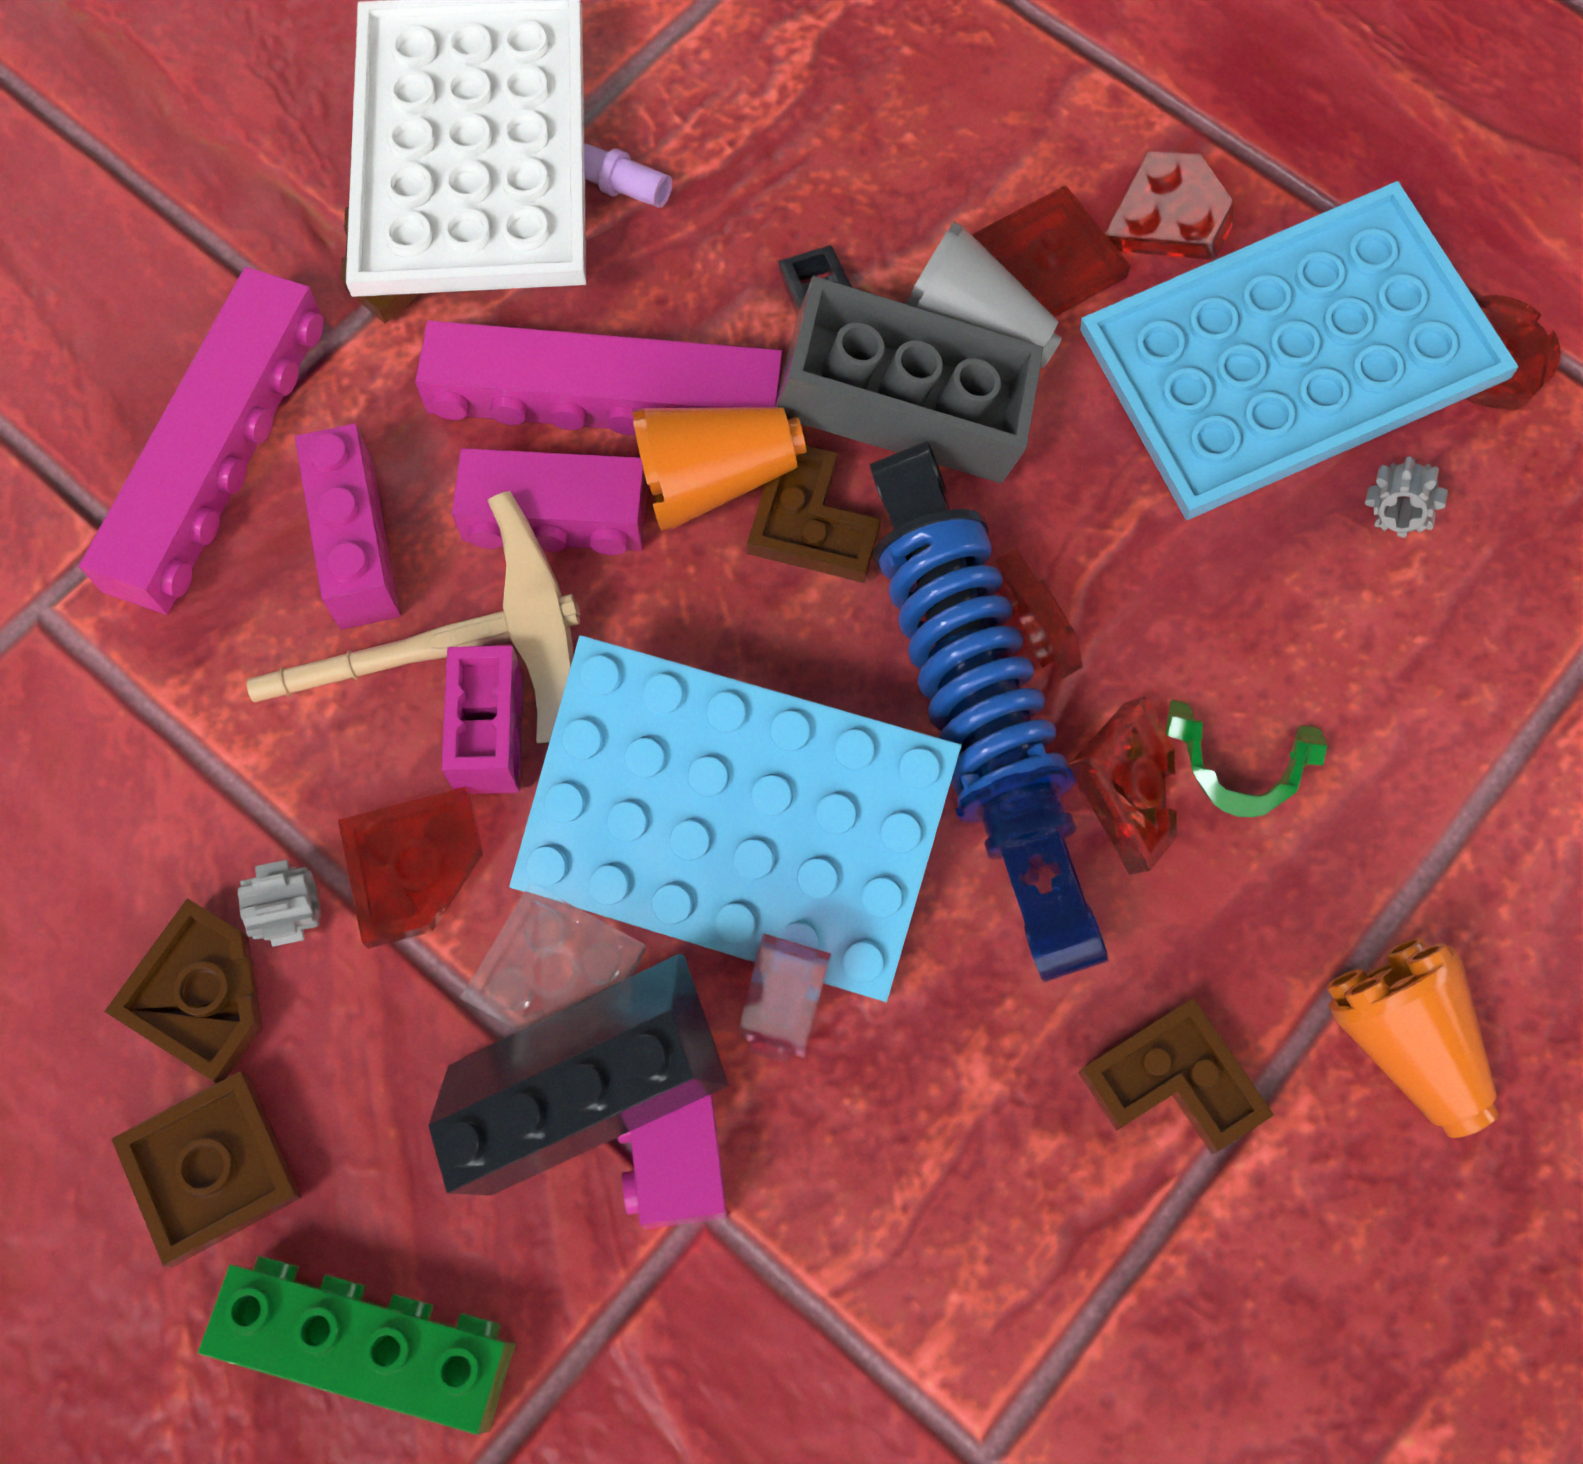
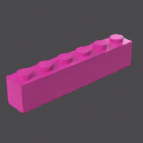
(583, 377)
(204, 442)

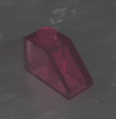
(784, 998)

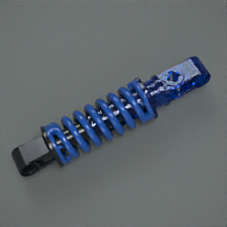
(976, 701)

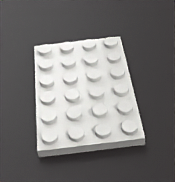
(467, 147)

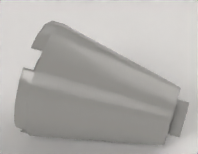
(975, 288)

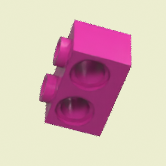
(483, 719)

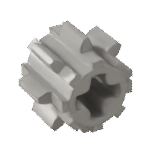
(1402, 513)
(279, 903)

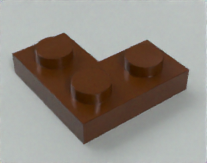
(803, 532)
(1182, 1060)

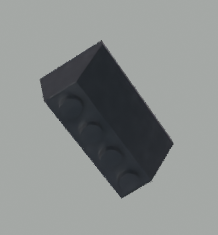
(575, 1081)

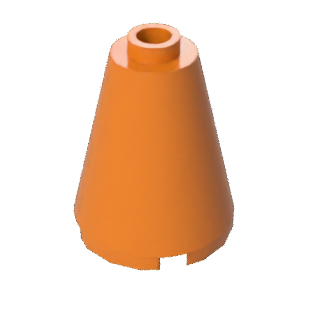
(712, 455)

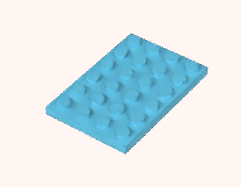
(1295, 349)
(734, 814)

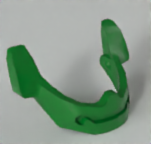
(1307, 749)

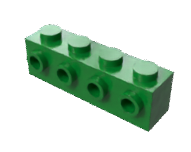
(359, 1347)

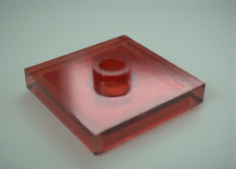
(1056, 251)

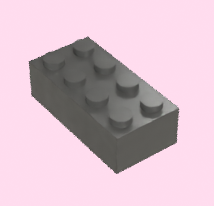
(910, 379)

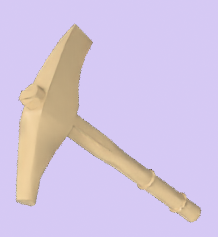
(533, 619)

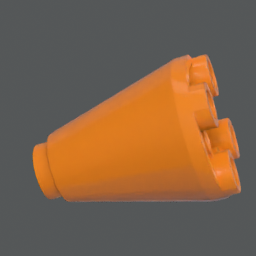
(1422, 1032)

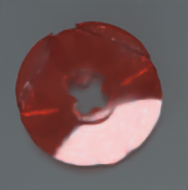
(1528, 345)

